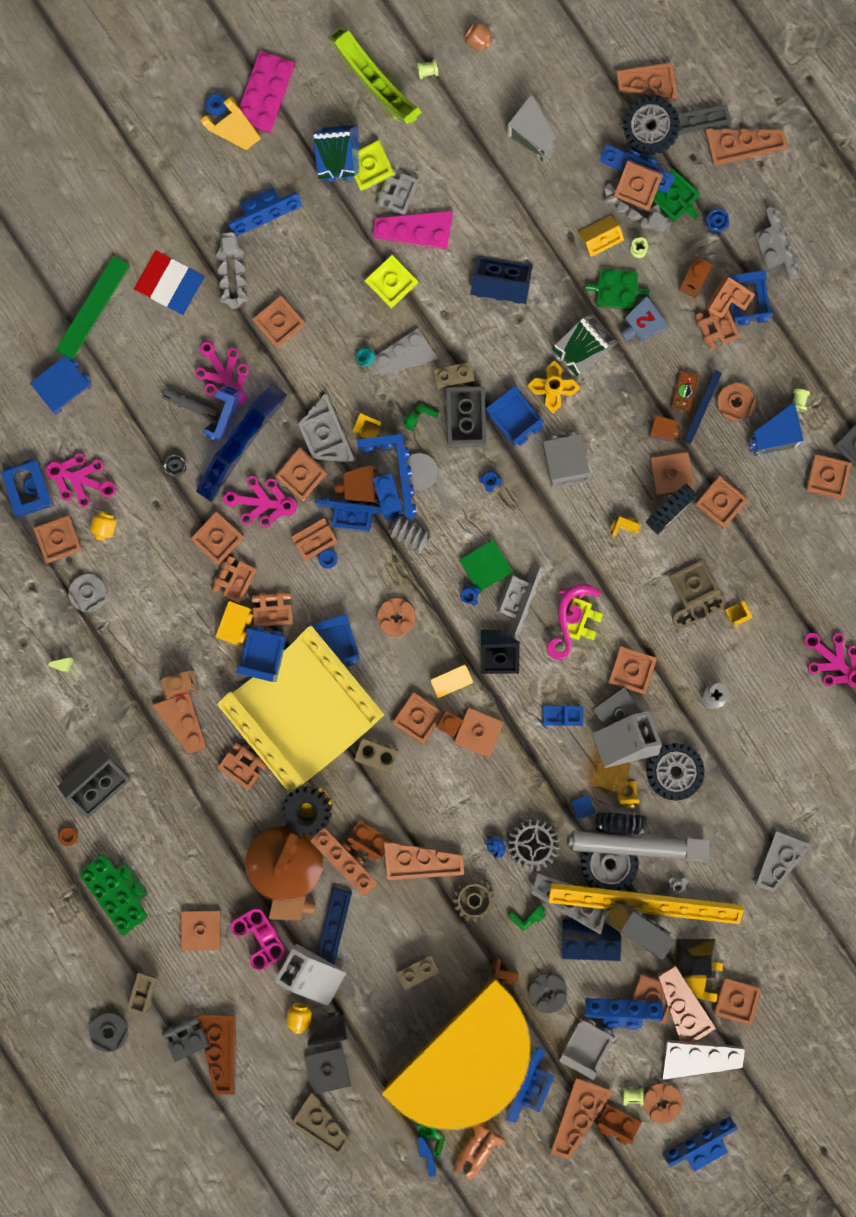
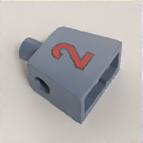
(643, 322)

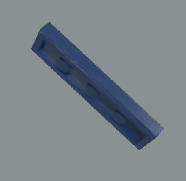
(702, 407)
(334, 925)

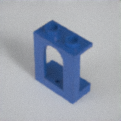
(764, 309)
(8, 478)

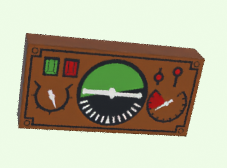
(685, 391)

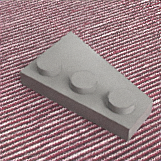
(404, 354)

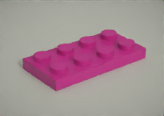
(266, 90)

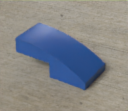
(562, 715)
(424, 1151)

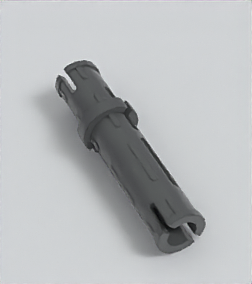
(189, 403)

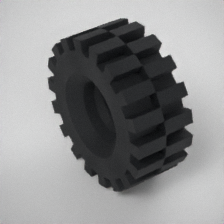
(292, 813)

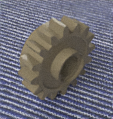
(466, 893)

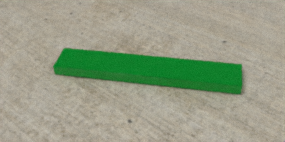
(93, 308)

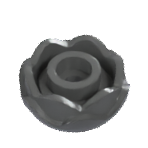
(169, 465)

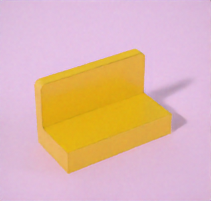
(601, 235)

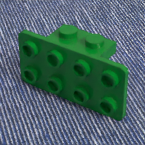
(116, 892)

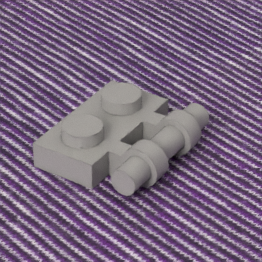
(402, 195)

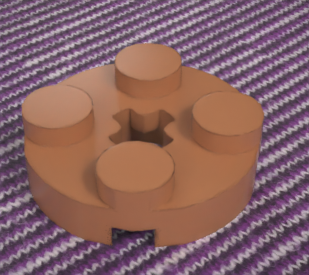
(745, 397)
(404, 625)
(656, 1112)

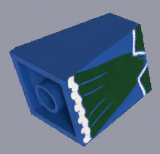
(337, 152)
(777, 434)

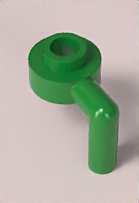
(412, 419)
(536, 915)
(429, 1132)

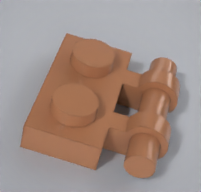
(725, 328)
(239, 582)
(272, 615)
(238, 770)

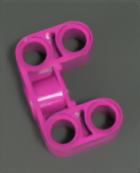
(265, 935)

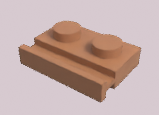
(314, 539)

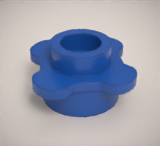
(485, 480)
(470, 599)

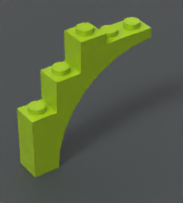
(376, 84)

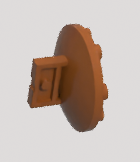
(283, 864)

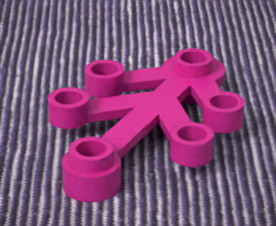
(224, 375)
(77, 478)
(263, 503)
(837, 661)

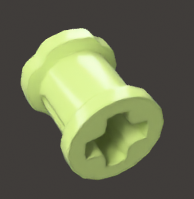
(427, 69)
(636, 242)
(800, 399)
(633, 1096)

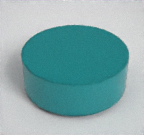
(365, 356)

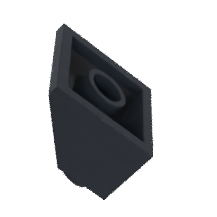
(498, 653)
(696, 958)
(330, 1030)

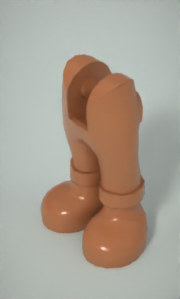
(480, 1159)

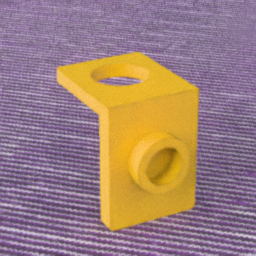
(628, 802)

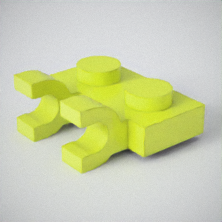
(578, 630)

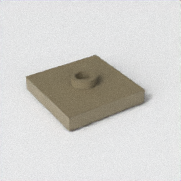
(694, 584)

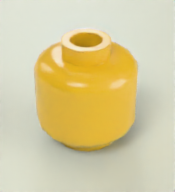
(103, 525)
(298, 1018)

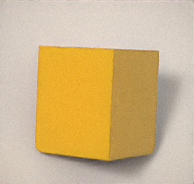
(366, 427)
(738, 614)

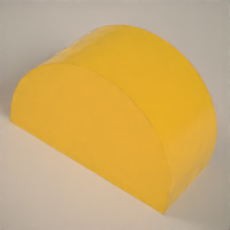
(468, 1066)

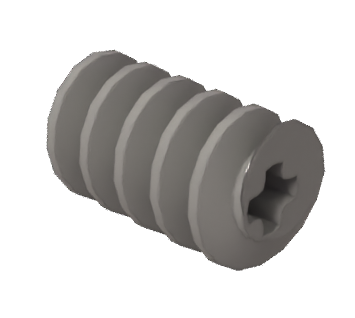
(409, 534)
(720, 690)

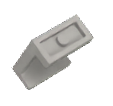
(587, 1048)

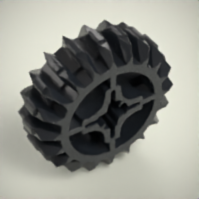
(620, 823)

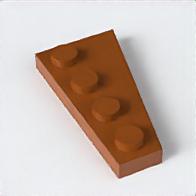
(221, 1054)

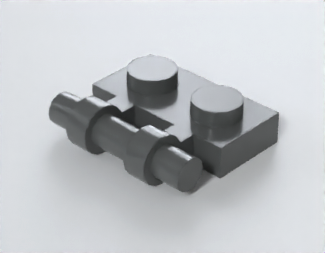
(189, 1044)

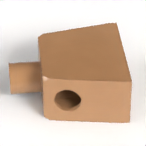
(291, 909)

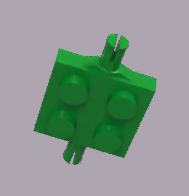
(678, 199)
(617, 289)

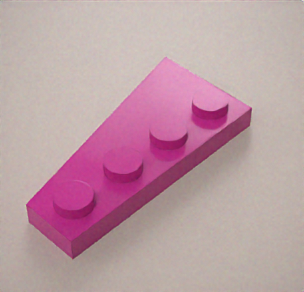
(417, 229)

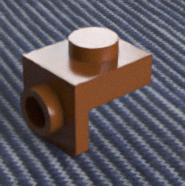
(507, 977)

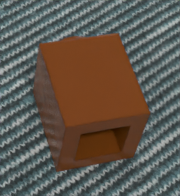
(664, 429)
(449, 724)

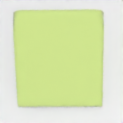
(62, 665)

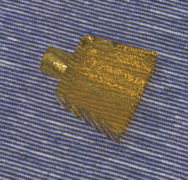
(612, 778)

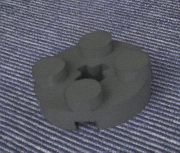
(537, 989)
(118, 1026)

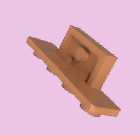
(344, 861)

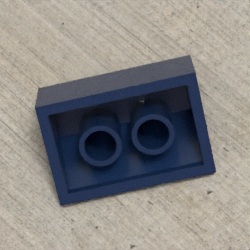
(501, 279)
(585, 944)

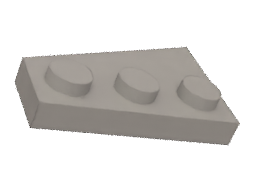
(780, 860)

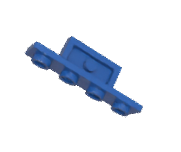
(617, 159)
(263, 209)
(351, 516)
(623, 1013)
(533, 1089)
(702, 1147)

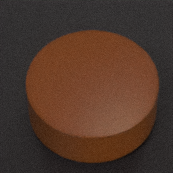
(68, 836)

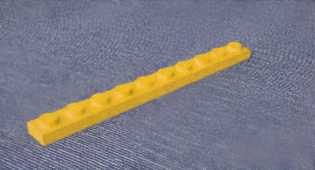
(646, 903)

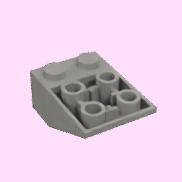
(628, 740)
(310, 975)

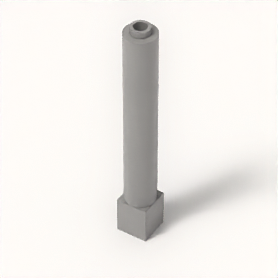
(686, 850)

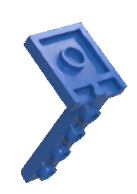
(387, 443)

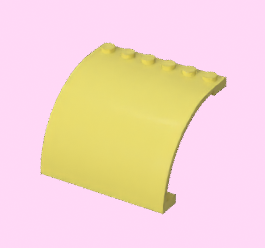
(305, 715)

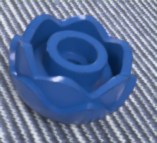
(218, 109)
(720, 215)
(495, 846)

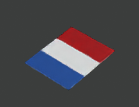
(169, 282)

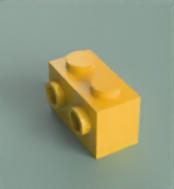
(234, 624)

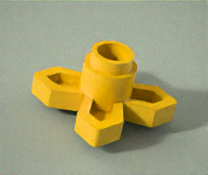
(564, 387)

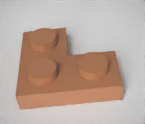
(727, 293)

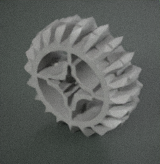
(517, 842)

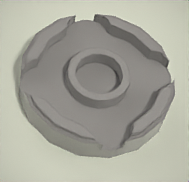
(423, 471)
(87, 593)

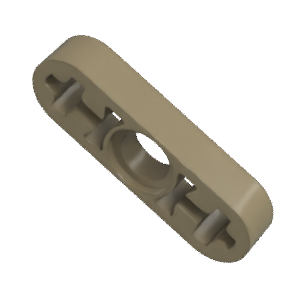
(688, 622)

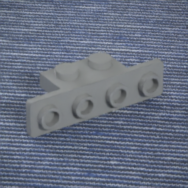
(775, 245)
(517, 598)

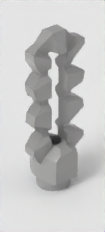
(655, 220)
(230, 248)

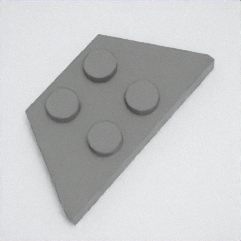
(325, 434)

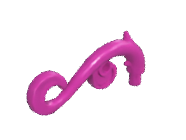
(568, 594)

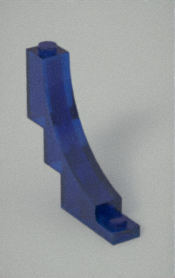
(239, 440)

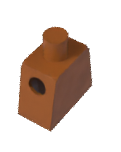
(696, 277)
(359, 485)

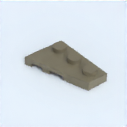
(320, 1126)

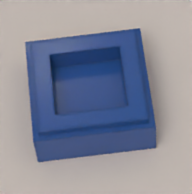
(583, 807)

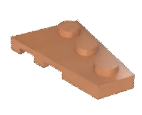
(649, 81)
(182, 721)

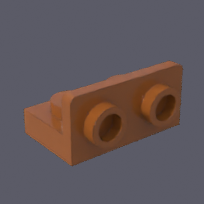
(368, 840)
(618, 1124)

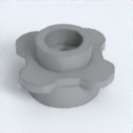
(674, 891)

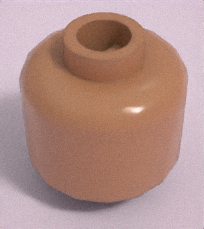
(478, 36)

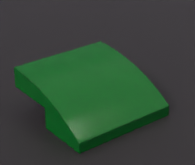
(486, 566)

